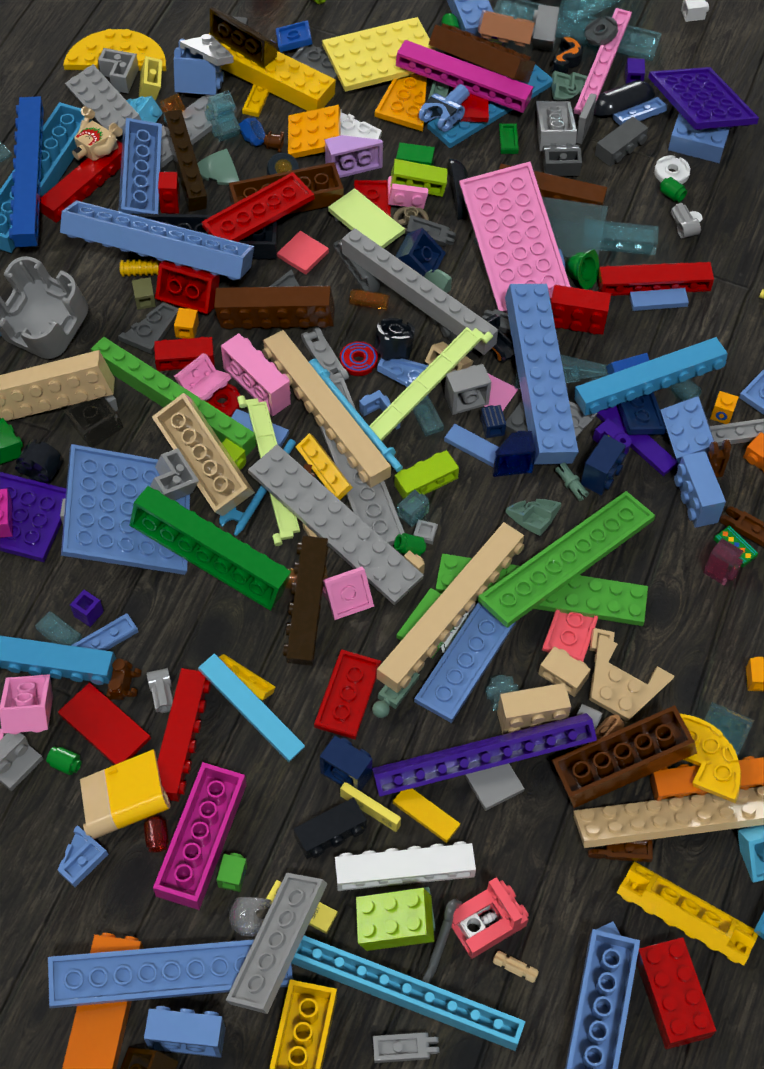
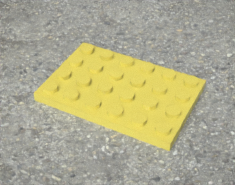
(371, 54)

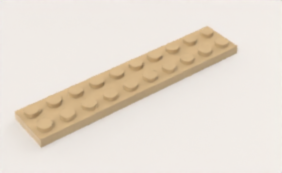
(669, 818)

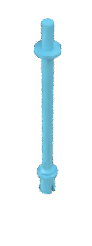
(388, 453)

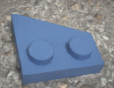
(80, 857)

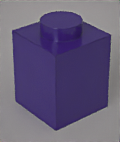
(634, 70)
(86, 608)

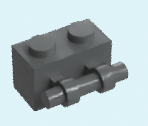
(562, 159)

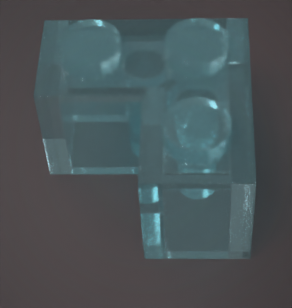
(221, 115)

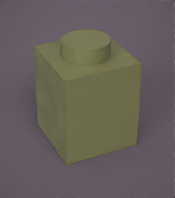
(143, 293)

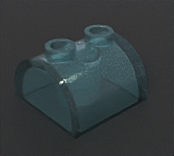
(732, 724)

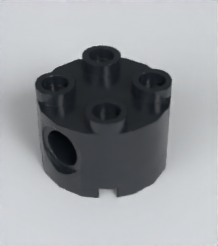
(394, 339)
(39, 461)

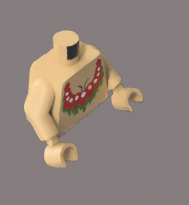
(93, 139)

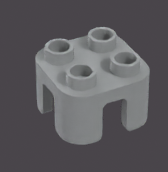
(41, 310)

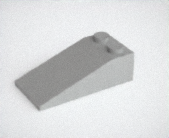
(555, 123)

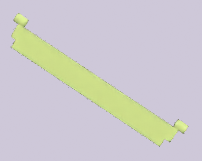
(427, 381)
(265, 441)

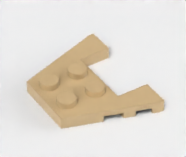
(618, 690)

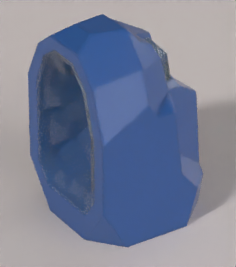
(252, 131)

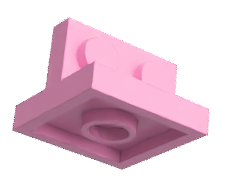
(348, 593)

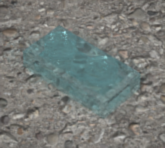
(428, 417)
(57, 630)

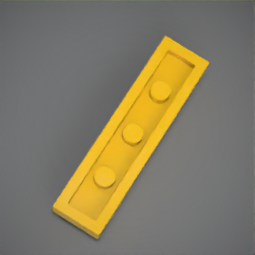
(324, 466)

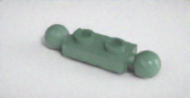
(391, 698)

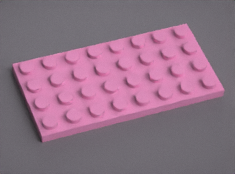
(513, 230)

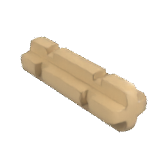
(515, 966)

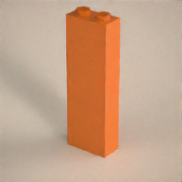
(100, 1028)

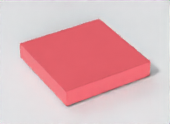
(303, 252)

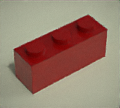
(181, 352)

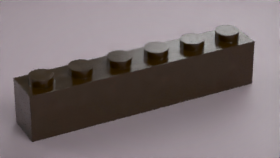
(185, 160)
(307, 600)

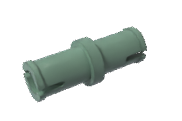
(572, 481)

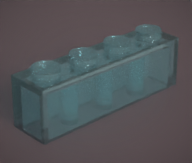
(630, 238)

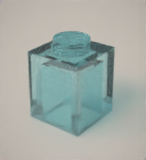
(413, 507)

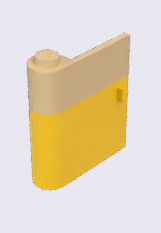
(123, 795)

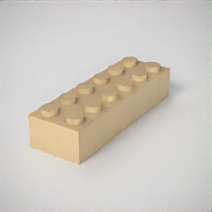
(55, 385)
(209, 460)

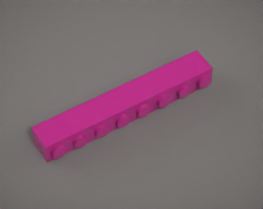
(455, 72)

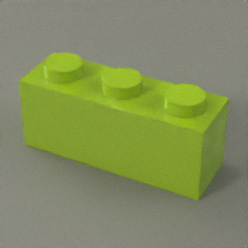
(419, 176)
(427, 475)

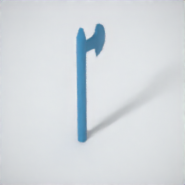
(243, 518)

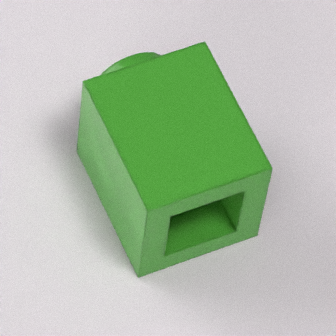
(232, 872)

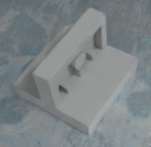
(16, 759)

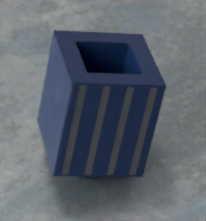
(493, 421)

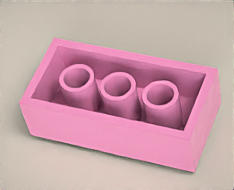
(256, 373)

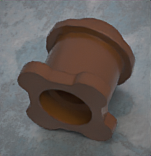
(274, 141)

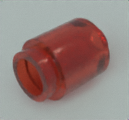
(156, 834)

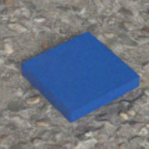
(293, 36)

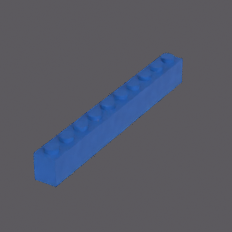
(27, 172)

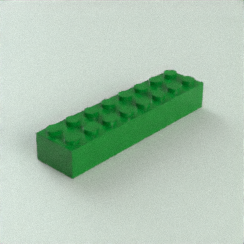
(209, 547)

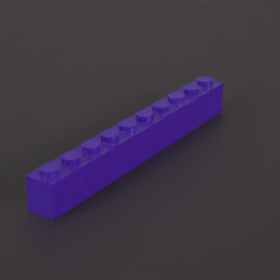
(484, 754)

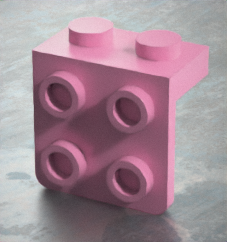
(406, 195)
(202, 377)

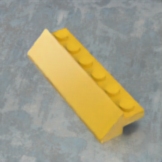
(688, 913)

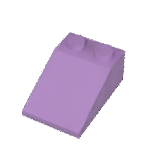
(354, 154)

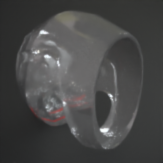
(244, 917)

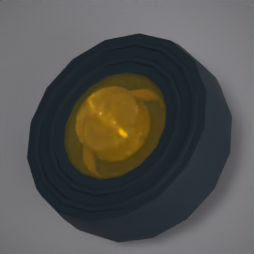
(281, 163)

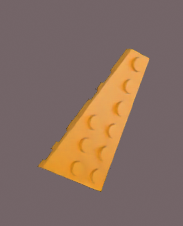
(403, 101)

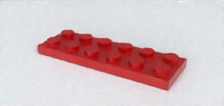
(259, 209)

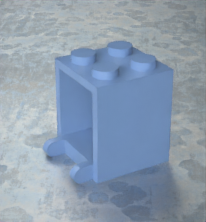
(195, 74)

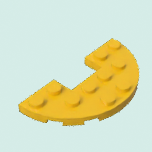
(89, 49)
(717, 760)

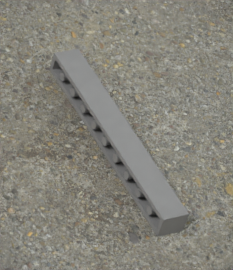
(415, 287)

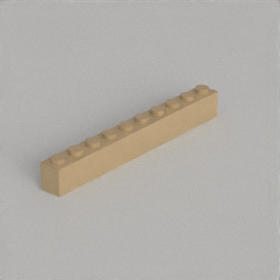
(327, 410)
(449, 608)

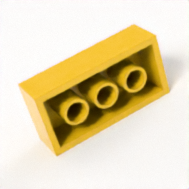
(304, 1026)

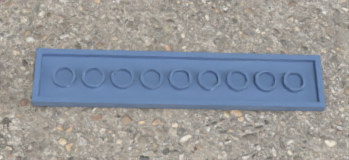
(146, 973)

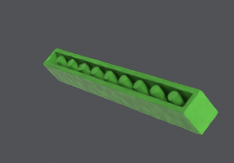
(164, 391)

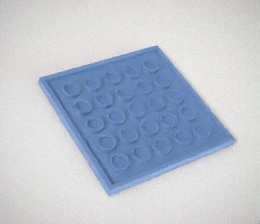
(100, 510)

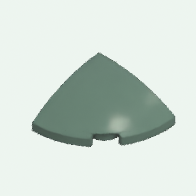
(567, 86)
(218, 168)
(440, 279)
(534, 515)

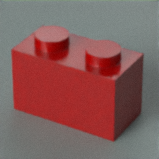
(169, 192)

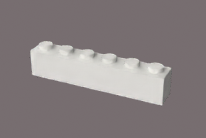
(405, 866)

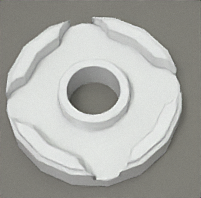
(670, 162)

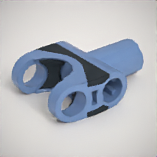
(446, 108)

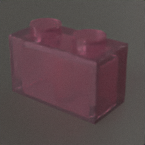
(724, 562)

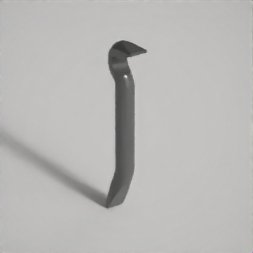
(441, 940)

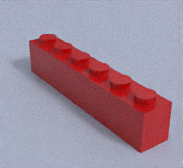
(80, 183)
(634, 278)
(181, 731)

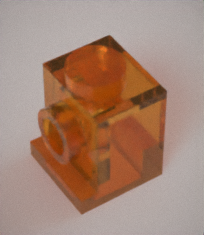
(172, 103)

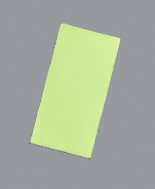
(360, 213)

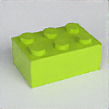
(394, 919)

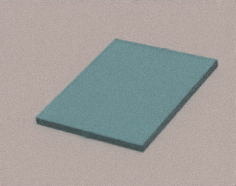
(576, 225)

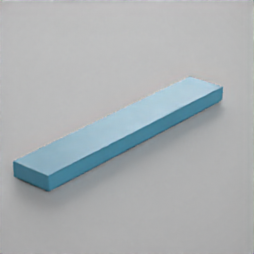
(251, 707)

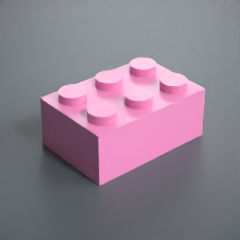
(26, 704)

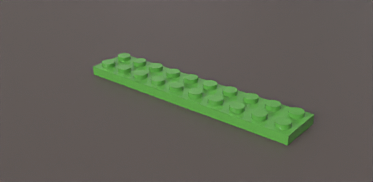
(565, 559)
(583, 595)

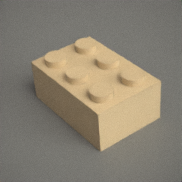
(533, 707)

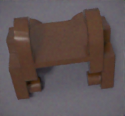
(121, 680)

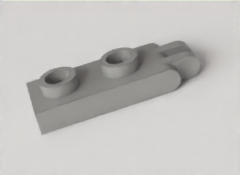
(403, 1047)

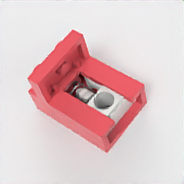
(505, 908)

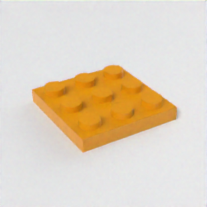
(311, 128)

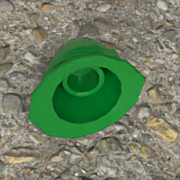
(584, 268)

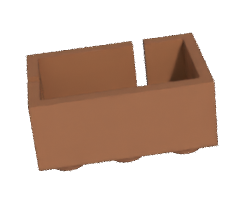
(505, 28)

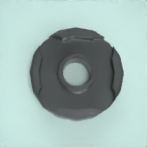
(598, 38)

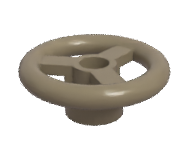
(408, 211)

